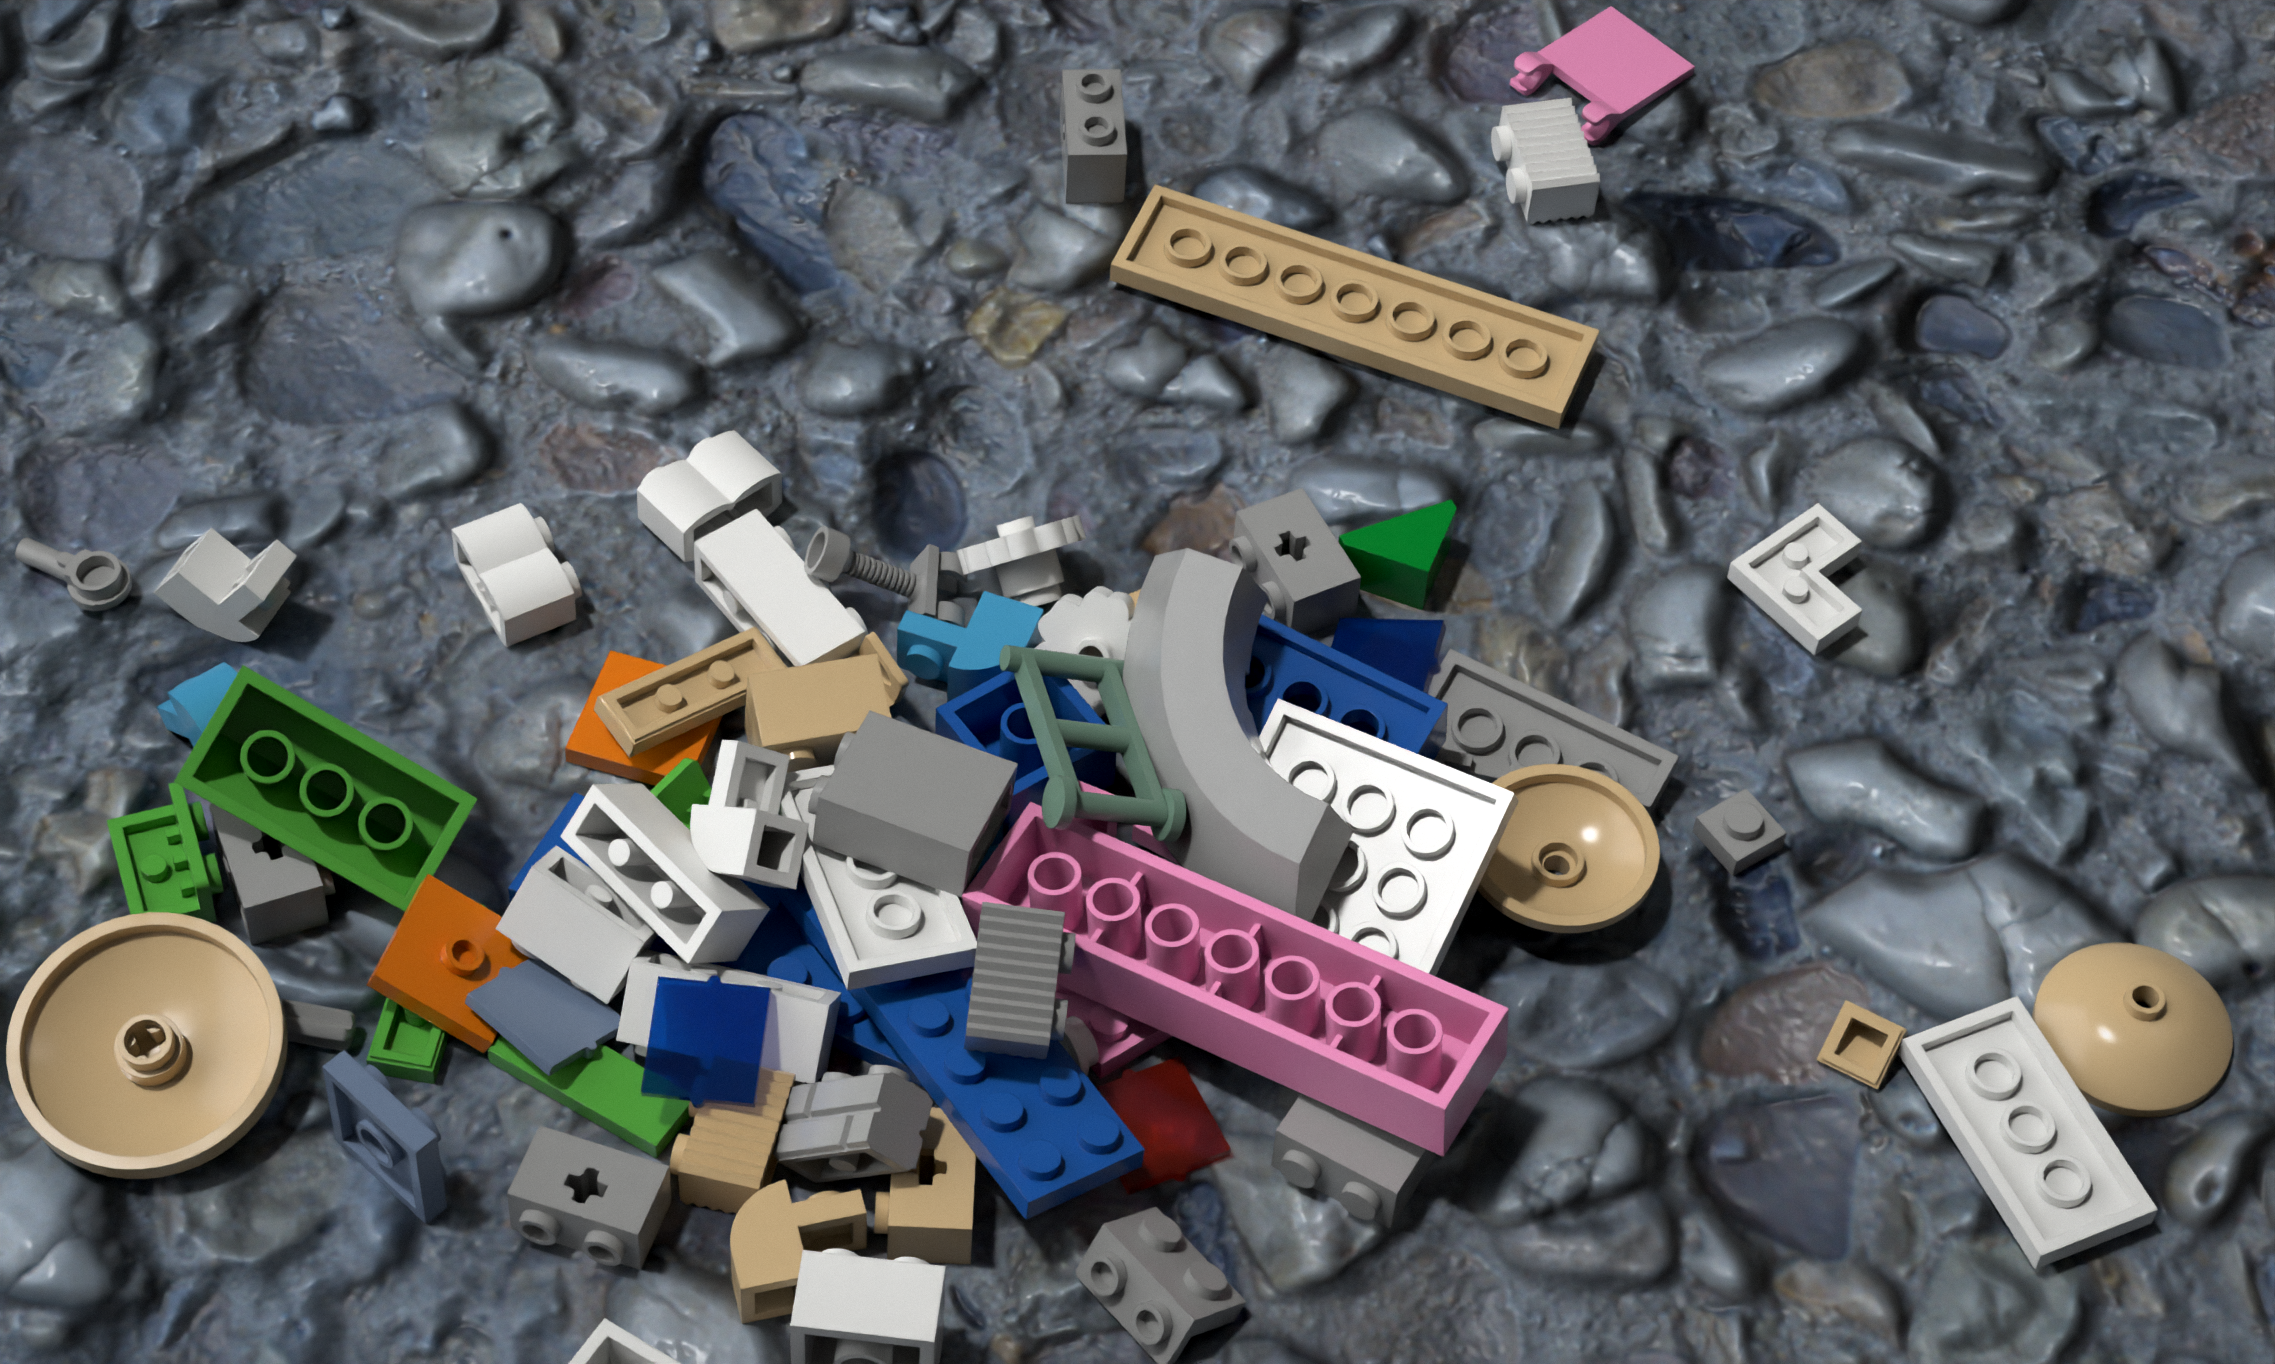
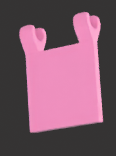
(1608, 64)

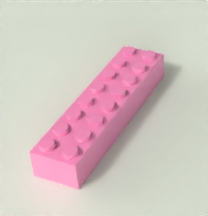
(1253, 981)

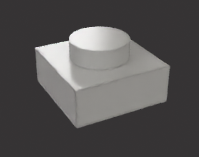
(1739, 832)

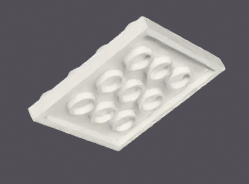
(1415, 839)

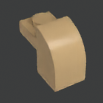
(770, 1242)

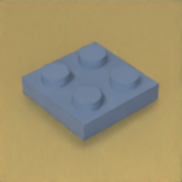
(385, 1135)

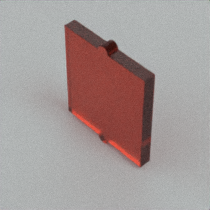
(1168, 1121)

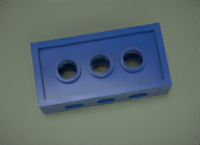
(1341, 689)

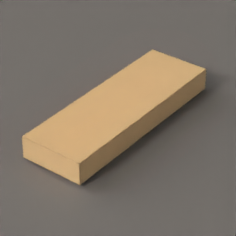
(685, 692)

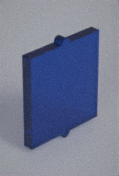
(1394, 646)
(706, 1041)

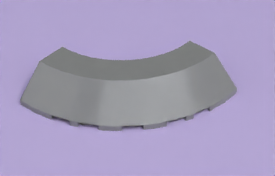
(1190, 701)

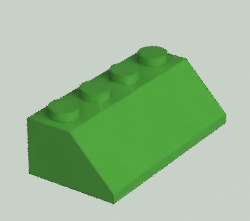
(325, 789)

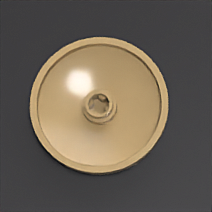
(147, 1045)

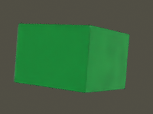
(1402, 553)

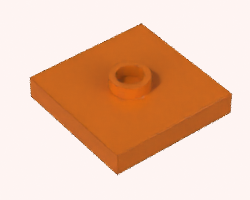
(596, 747)
(441, 955)

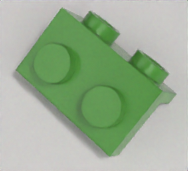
(163, 860)

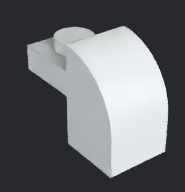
(225, 589)
(741, 824)

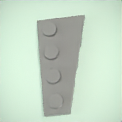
(1508, 725)

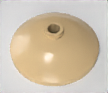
(1586, 831)
(2128, 1054)

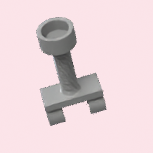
(929, 573)

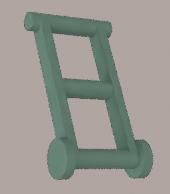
(1062, 797)

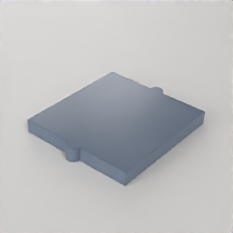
(544, 1014)

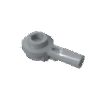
(93, 578)

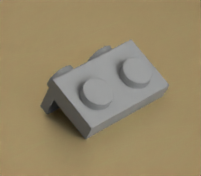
(1157, 1283)

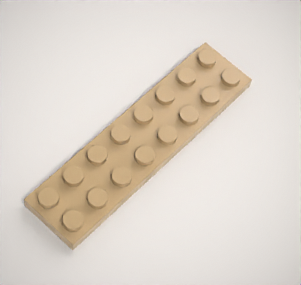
(1355, 306)

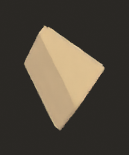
(1862, 1045)

